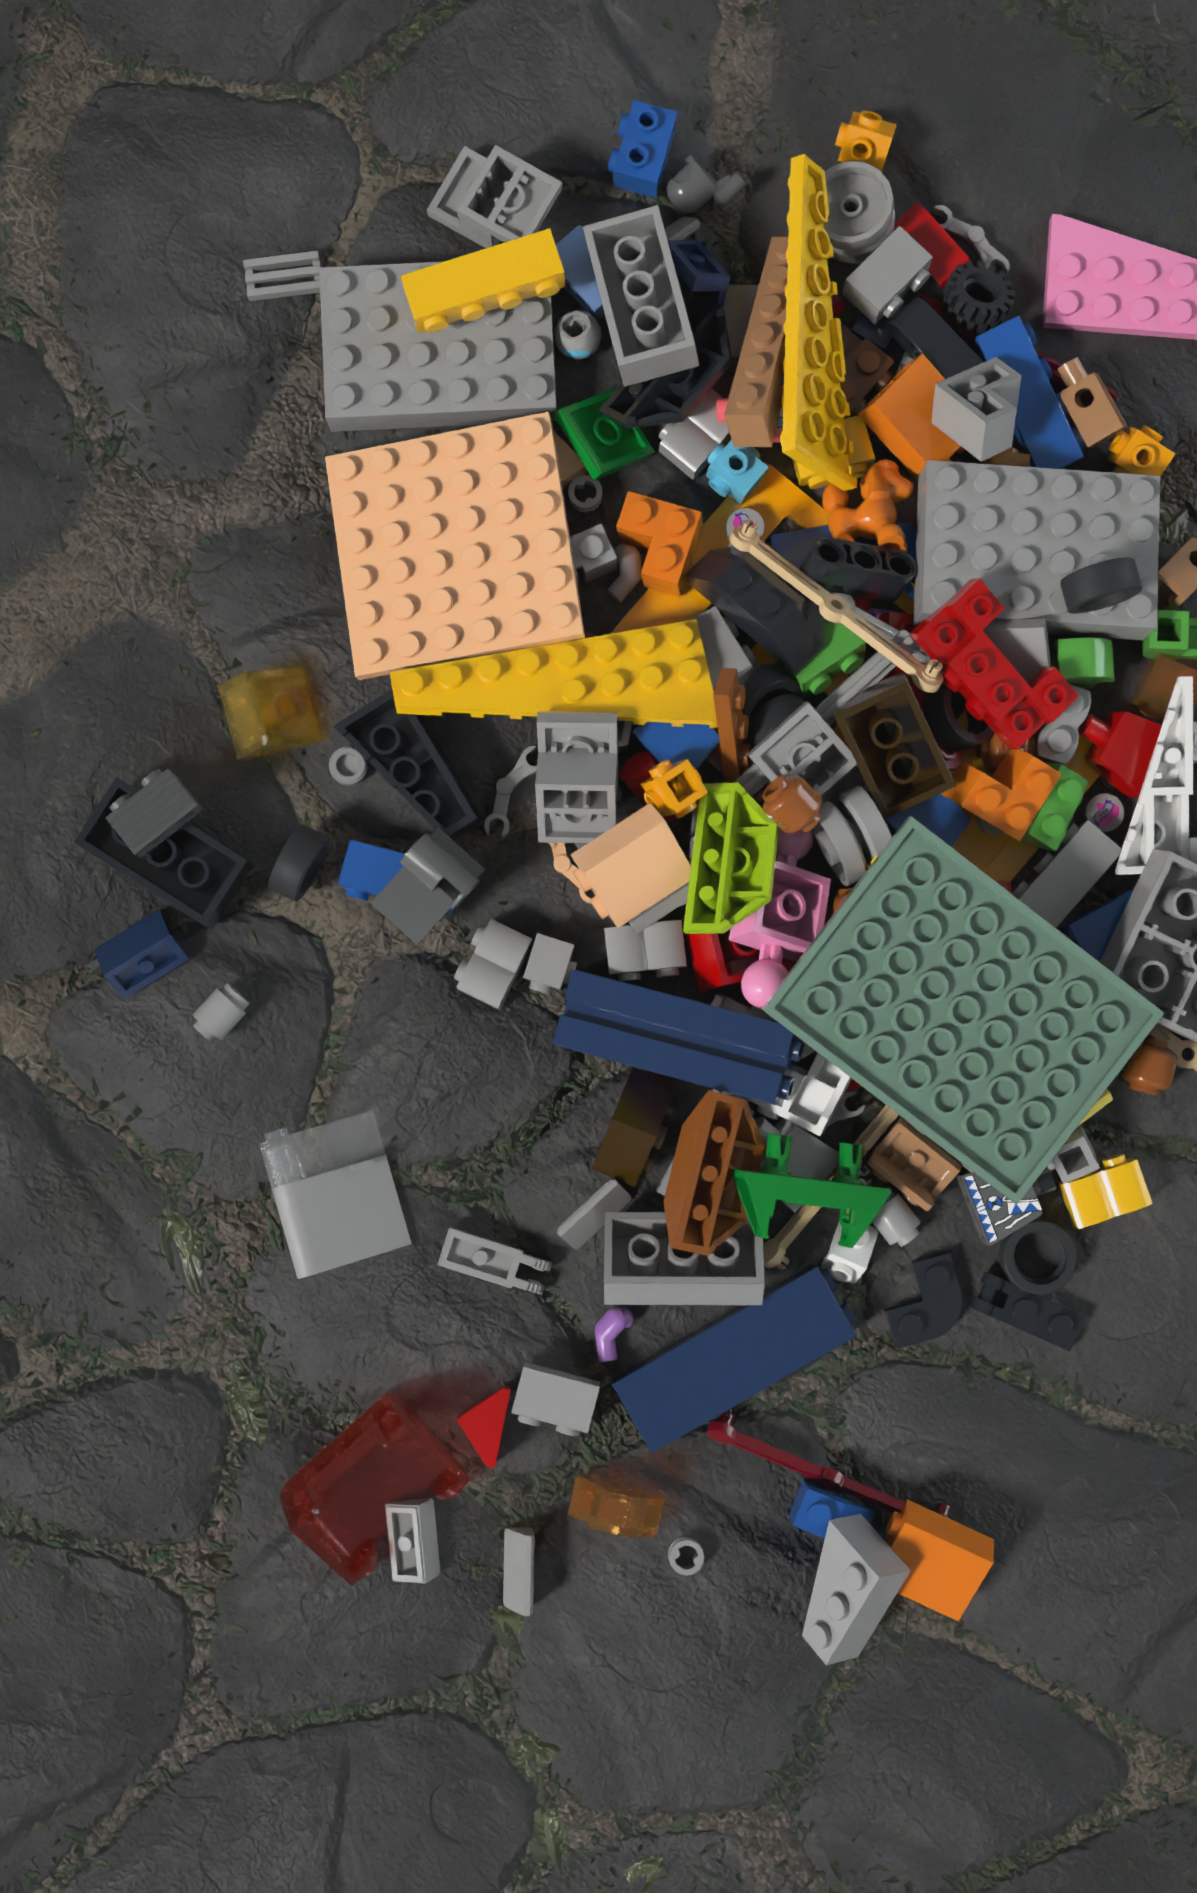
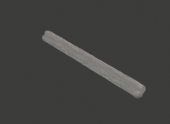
(867, 675)

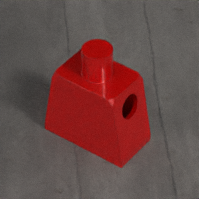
(1121, 749)

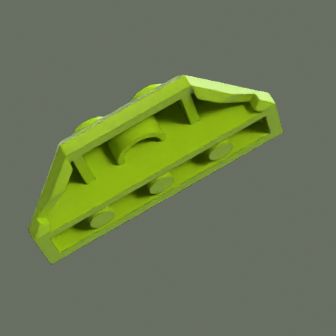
(729, 860)

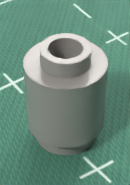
(220, 1012)
(896, 1221)

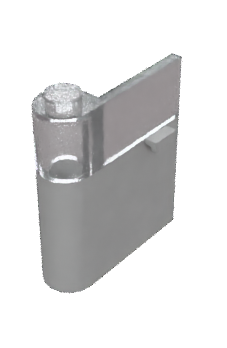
(334, 1193)

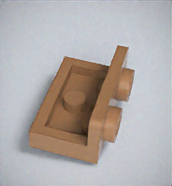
(913, 1164)

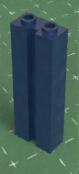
(679, 1038)
(734, 1357)

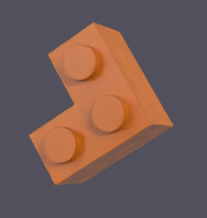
(668, 534)
(1008, 797)

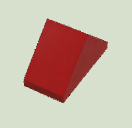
(485, 1422)

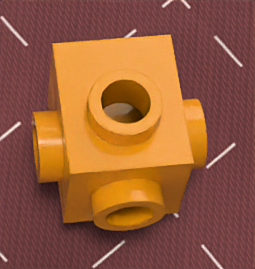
(865, 139)
(1152, 456)
(684, 784)

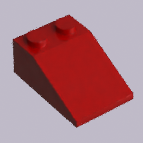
(721, 961)

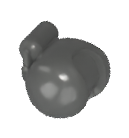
(695, 188)

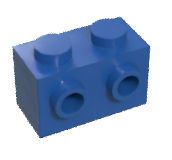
(644, 148)

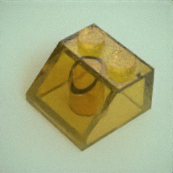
(270, 712)

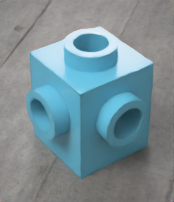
(737, 482)

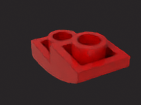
(934, 240)

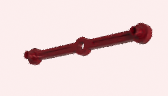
(823, 1476)

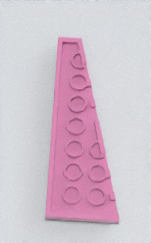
(1116, 283)

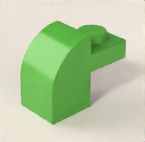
(1174, 636)
(1084, 660)

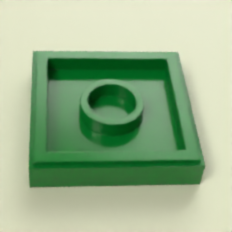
(599, 441)

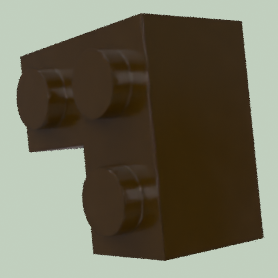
(636, 1127)

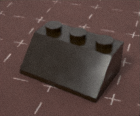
(893, 746)

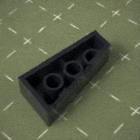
(412, 763)

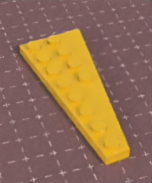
(813, 339)
(634, 673)

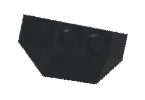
(677, 394)
(761, 605)

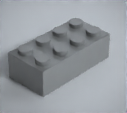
(641, 296)
(647, 1271)

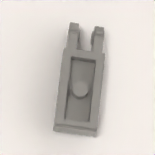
(489, 1260)

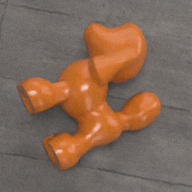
(876, 515)

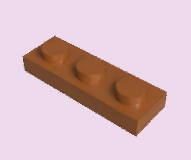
(732, 724)

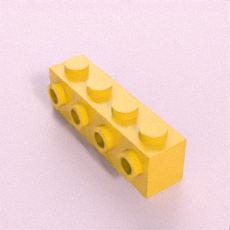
(484, 281)

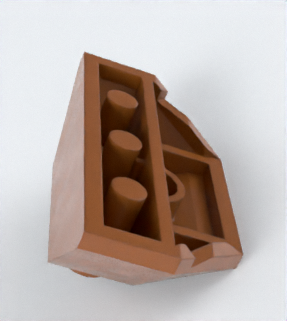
(700, 1193)

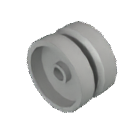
(858, 210)
(851, 834)

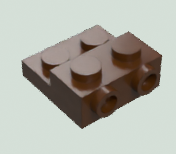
(865, 368)

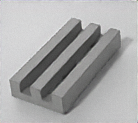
(279, 262)

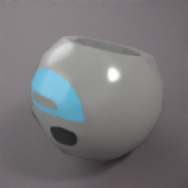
(577, 334)

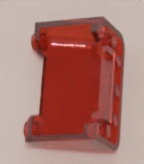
(342, 1492)

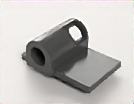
(432, 881)

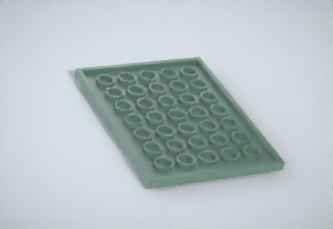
(962, 1010)

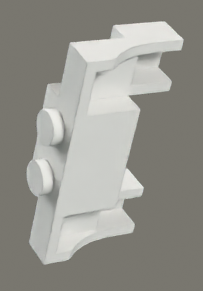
(814, 1091)

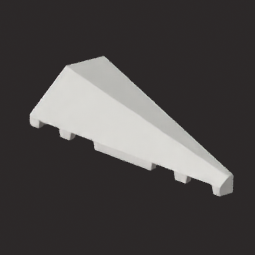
(1163, 802)

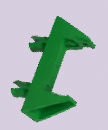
(845, 1192)

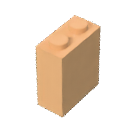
(631, 866)

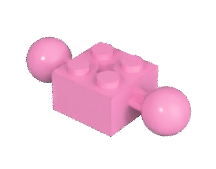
(787, 922)

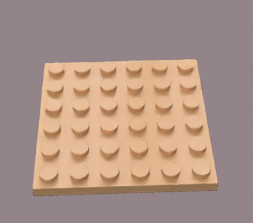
(454, 546)

